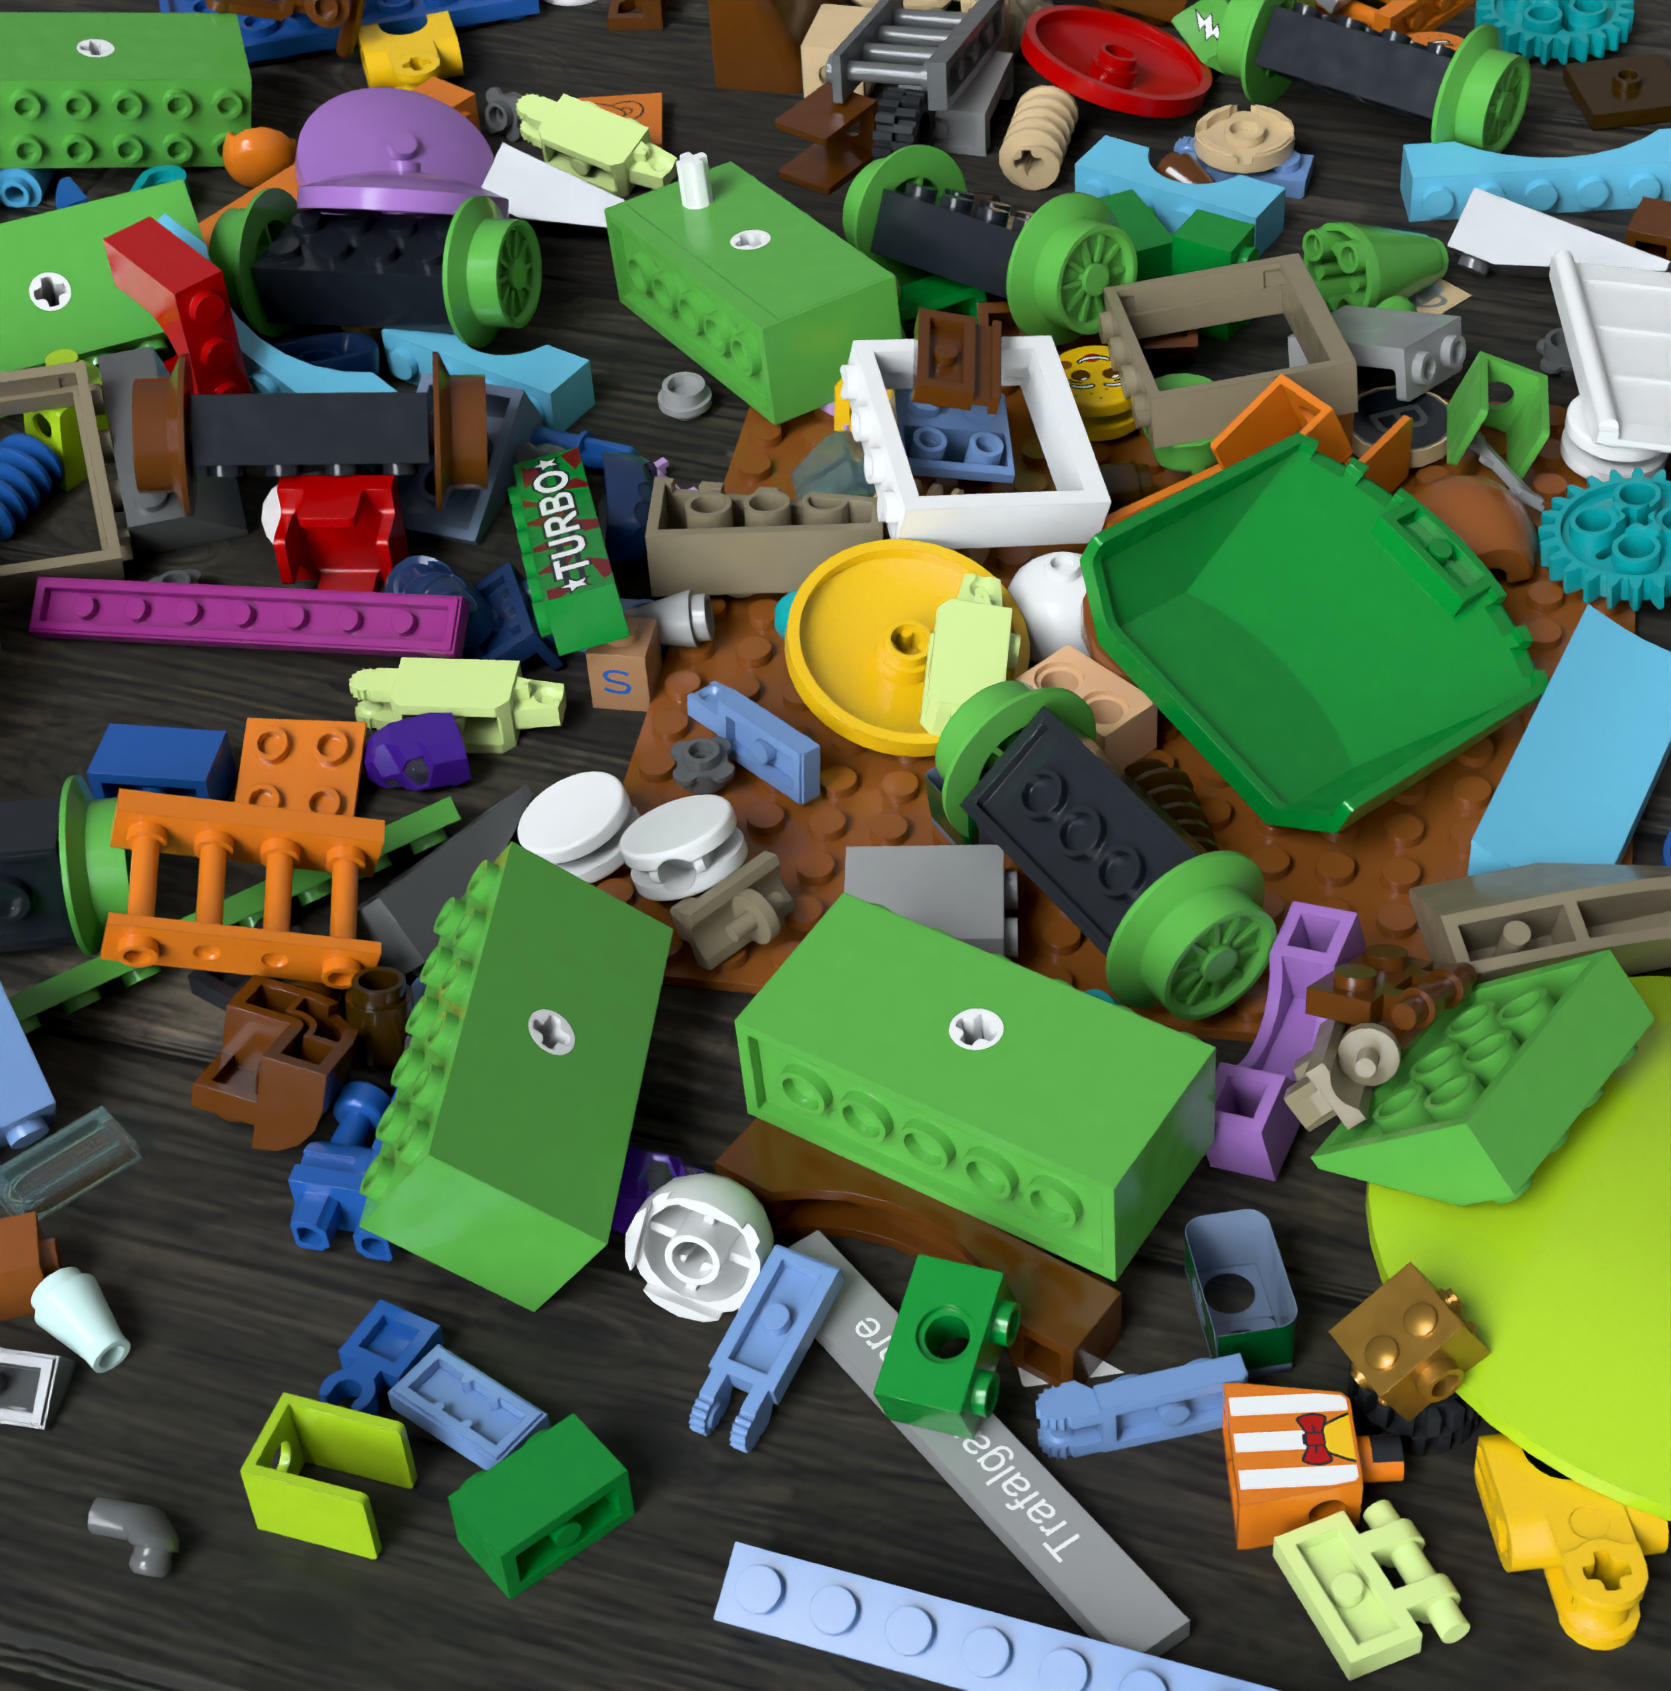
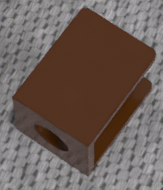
(836, 150)

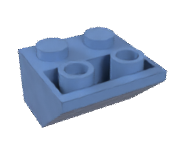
(953, 440)

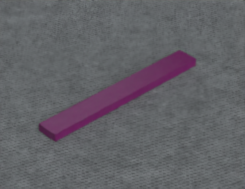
(251, 617)

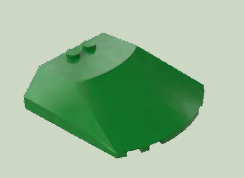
(1309, 632)

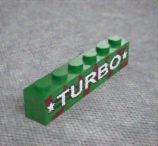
(565, 553)

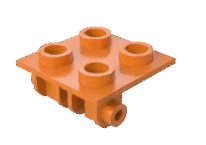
(302, 764)

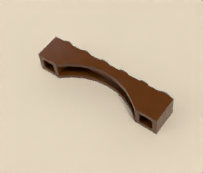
(1065, 1314)

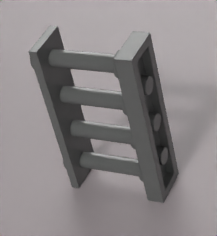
(918, 49)

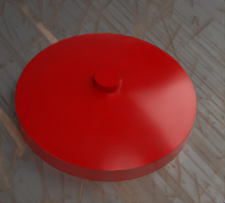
(1115, 61)

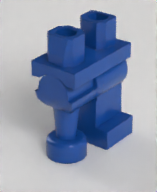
(331, 1176)

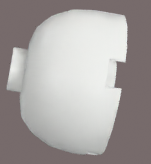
(1050, 601)
(699, 1245)

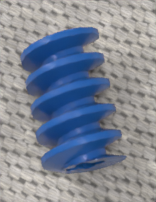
(26, 477)

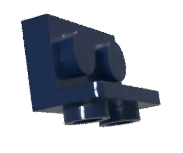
(515, 625)

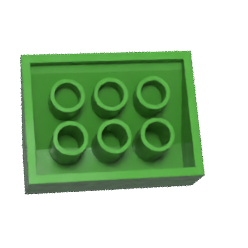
(1495, 1084)

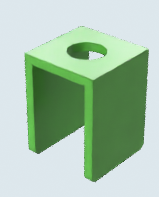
(1522, 417)

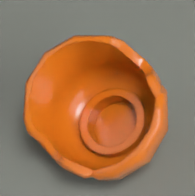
(257, 155)

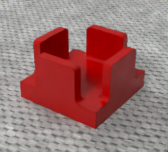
(339, 530)

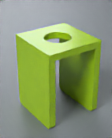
(331, 1439)

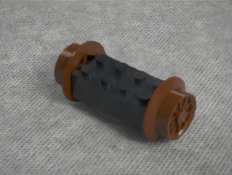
(289, 430)

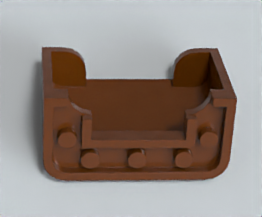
(760, 42)

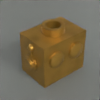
(1410, 1342)

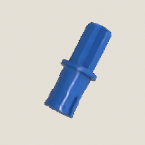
(589, 447)

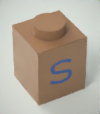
(626, 669)

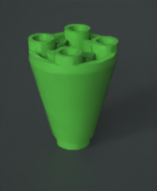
(1371, 263)

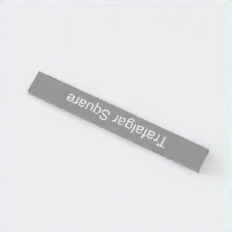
(1009, 1488)

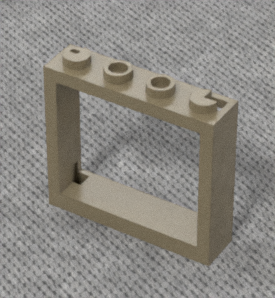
(1213, 299)
(59, 388)

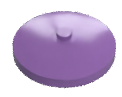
(386, 124)
(393, 193)

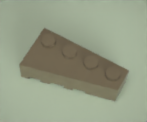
(748, 541)

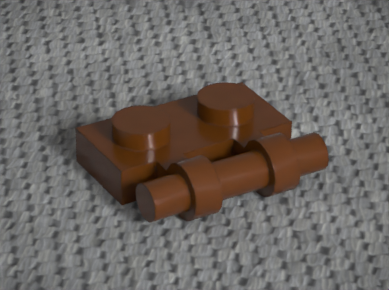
(1390, 988)

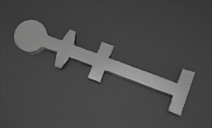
(1517, 486)

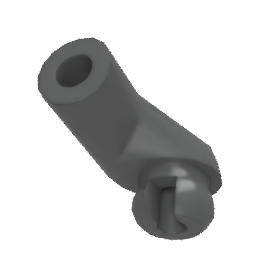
(140, 1526)

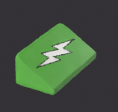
(1201, 28)

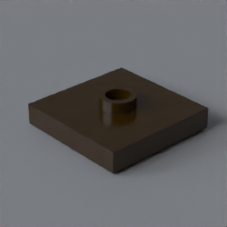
(1621, 91)

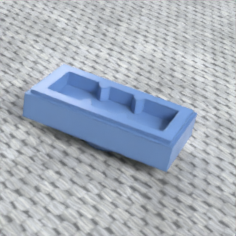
(466, 1408)

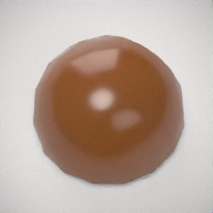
(1487, 520)

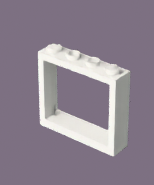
(979, 520)

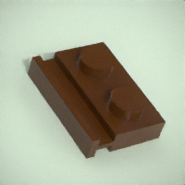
(956, 361)

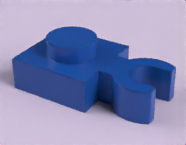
(379, 1356)

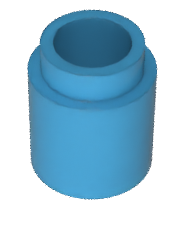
(24, 186)

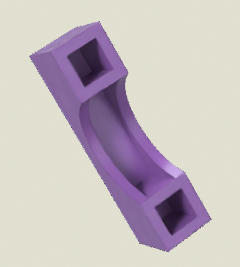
(1250, 1110)

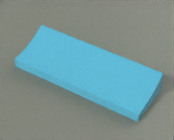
(1584, 756)

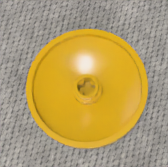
(864, 637)

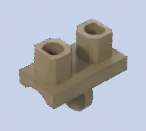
(734, 911)
(1342, 1073)

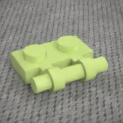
(1350, 1596)

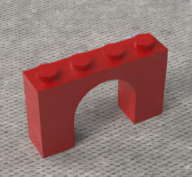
(185, 299)

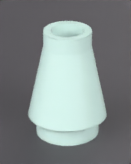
(78, 1316)

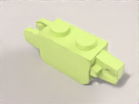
(595, 144)
(967, 649)
(483, 695)

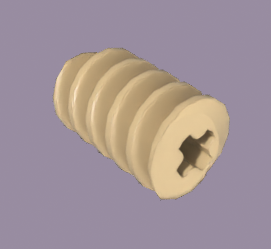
(1038, 137)

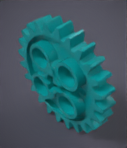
(1558, 26)
(1611, 539)

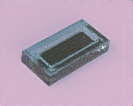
(66, 1165)

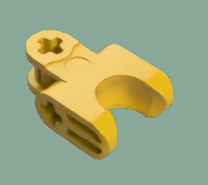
(412, 57)
(1579, 1538)

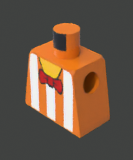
(1297, 1459)

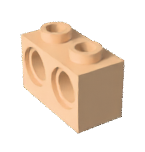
(1121, 711)

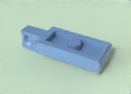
(760, 740)

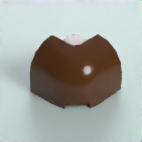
(278, 1063)

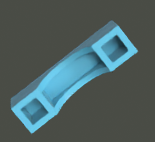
(1122, 166)
(552, 378)

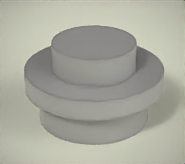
(684, 396)

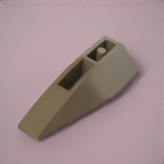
(1547, 916)

